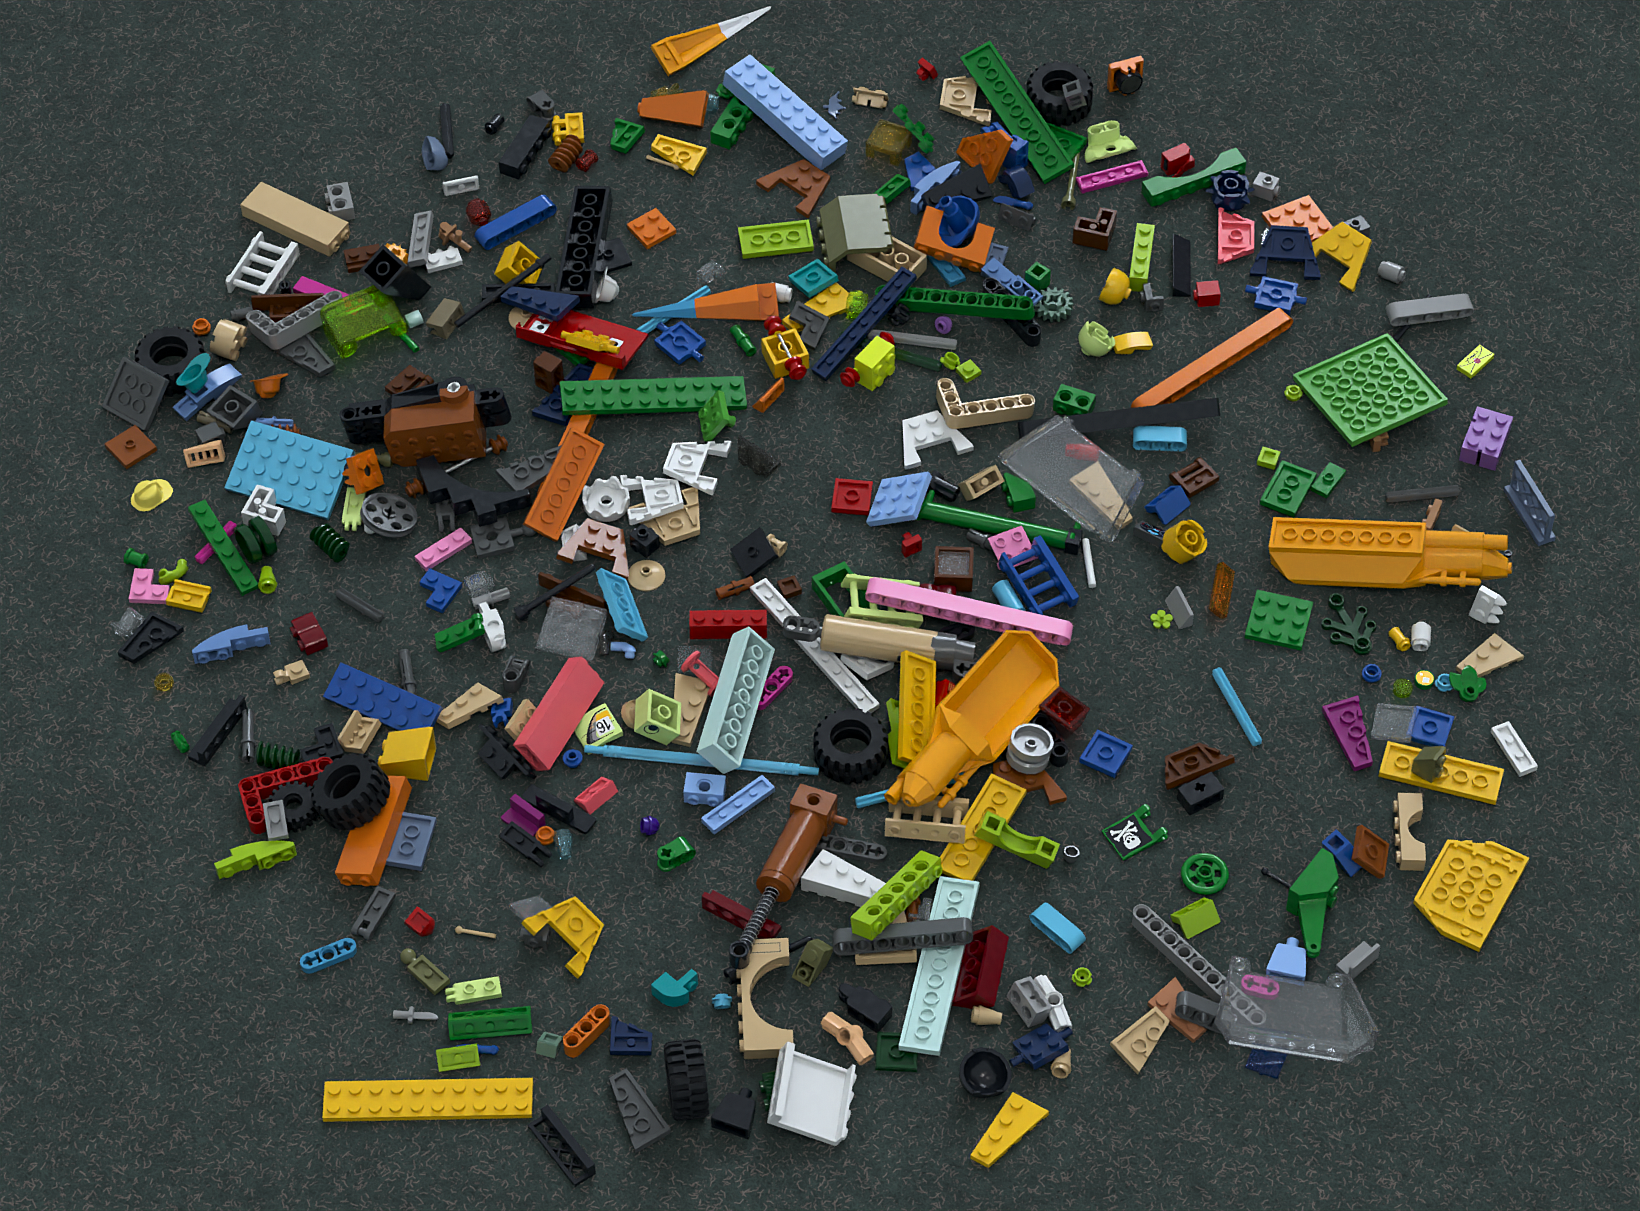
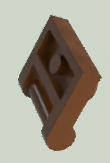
(407, 379)
(1196, 481)

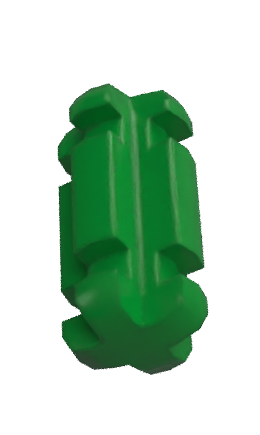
(180, 741)

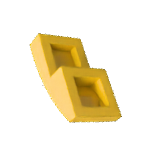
(1132, 341)

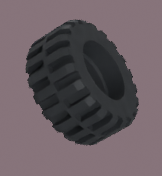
(1051, 78)
(169, 343)
(853, 766)
(361, 804)
(686, 1079)

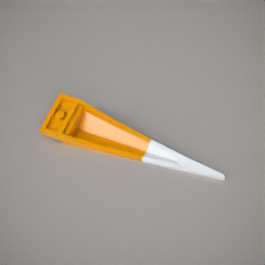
(685, 48)

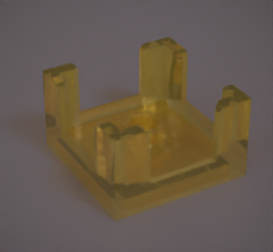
(888, 139)

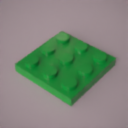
(1279, 620)

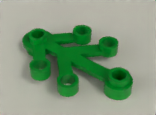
(925, 141)

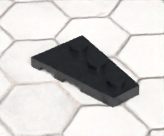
(148, 637)

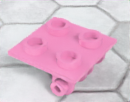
(1012, 543)

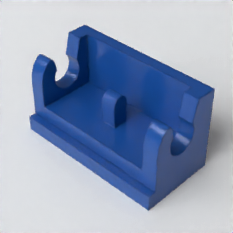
(1017, 153)

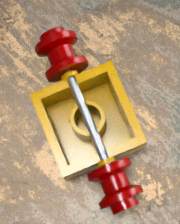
(784, 350)

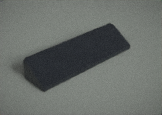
(1181, 267)

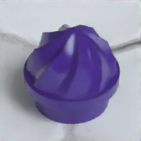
(649, 825)

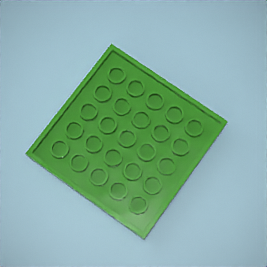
(1370, 389)

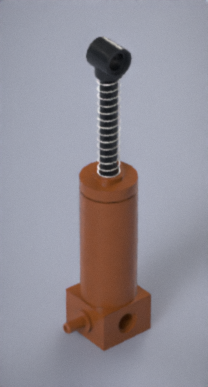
(811, 817)

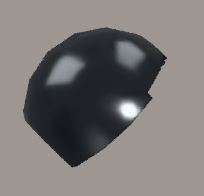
(985, 1073)

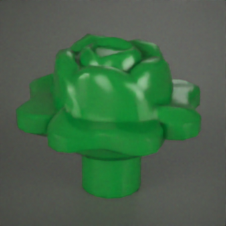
(724, 92)

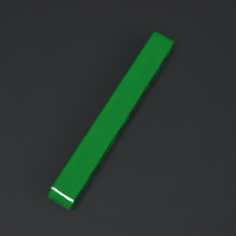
(967, 303)

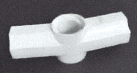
(1058, 1015)

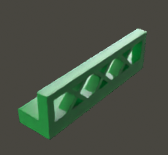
(490, 1023)

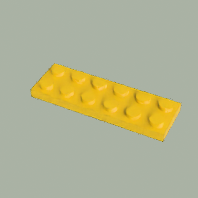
(915, 703)
(1459, 776)
(967, 859)

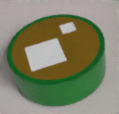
(1424, 679)

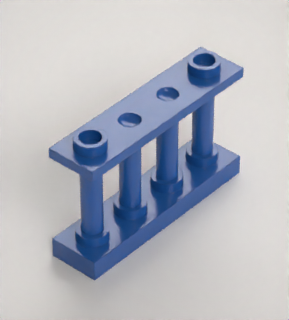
(1049, 565)

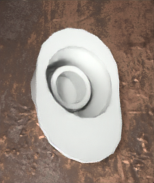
(606, 289)

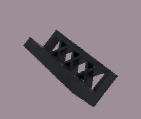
(218, 731)
(568, 1141)

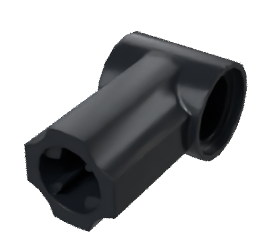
(943, 487)

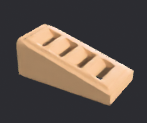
(220, 457)

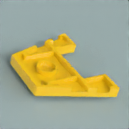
(1346, 247)
(574, 924)

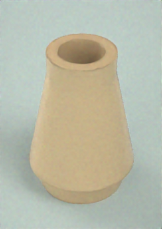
(985, 1016)
(1062, 1065)

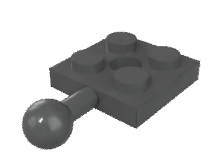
(502, 543)

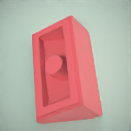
(596, 795)

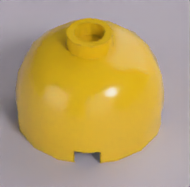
(1115, 288)

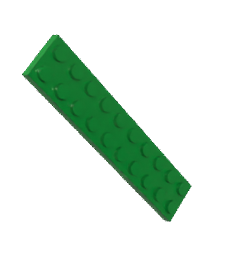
(1017, 111)
(649, 395)

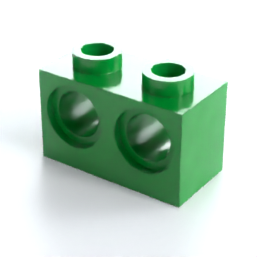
(1073, 401)

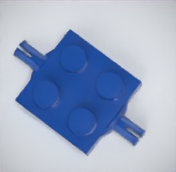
(1276, 294)
(680, 342)

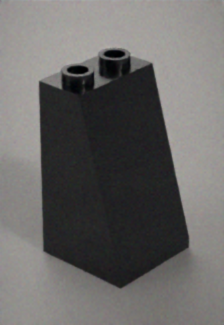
(394, 276)

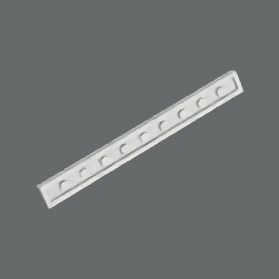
(826, 661)

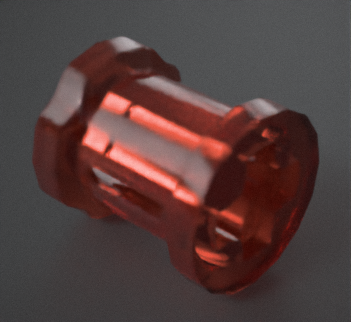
(586, 160)

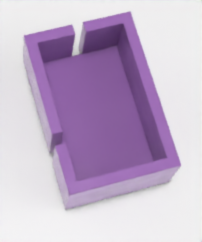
(1487, 435)

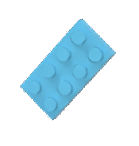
(621, 605)

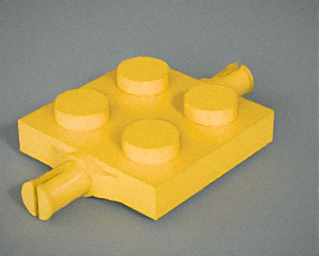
(590, 341)

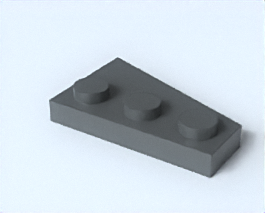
(308, 355)

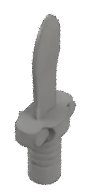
(410, 1015)

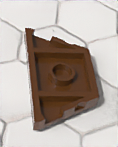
(1192, 763)

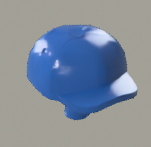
(958, 219)

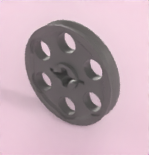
(381, 515)

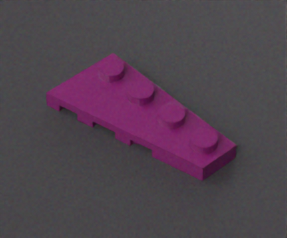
(1348, 727)

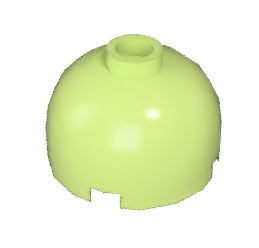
(1094, 339)

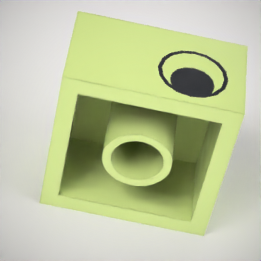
(657, 717)

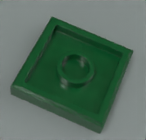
(890, 1057)

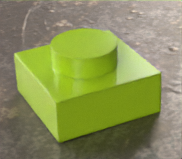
(968, 371)
(1268, 458)

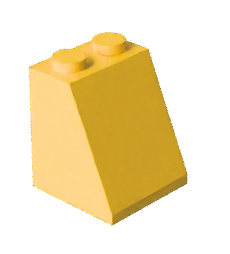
(409, 753)

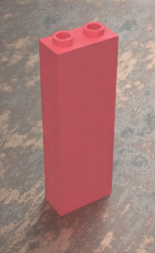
(558, 713)

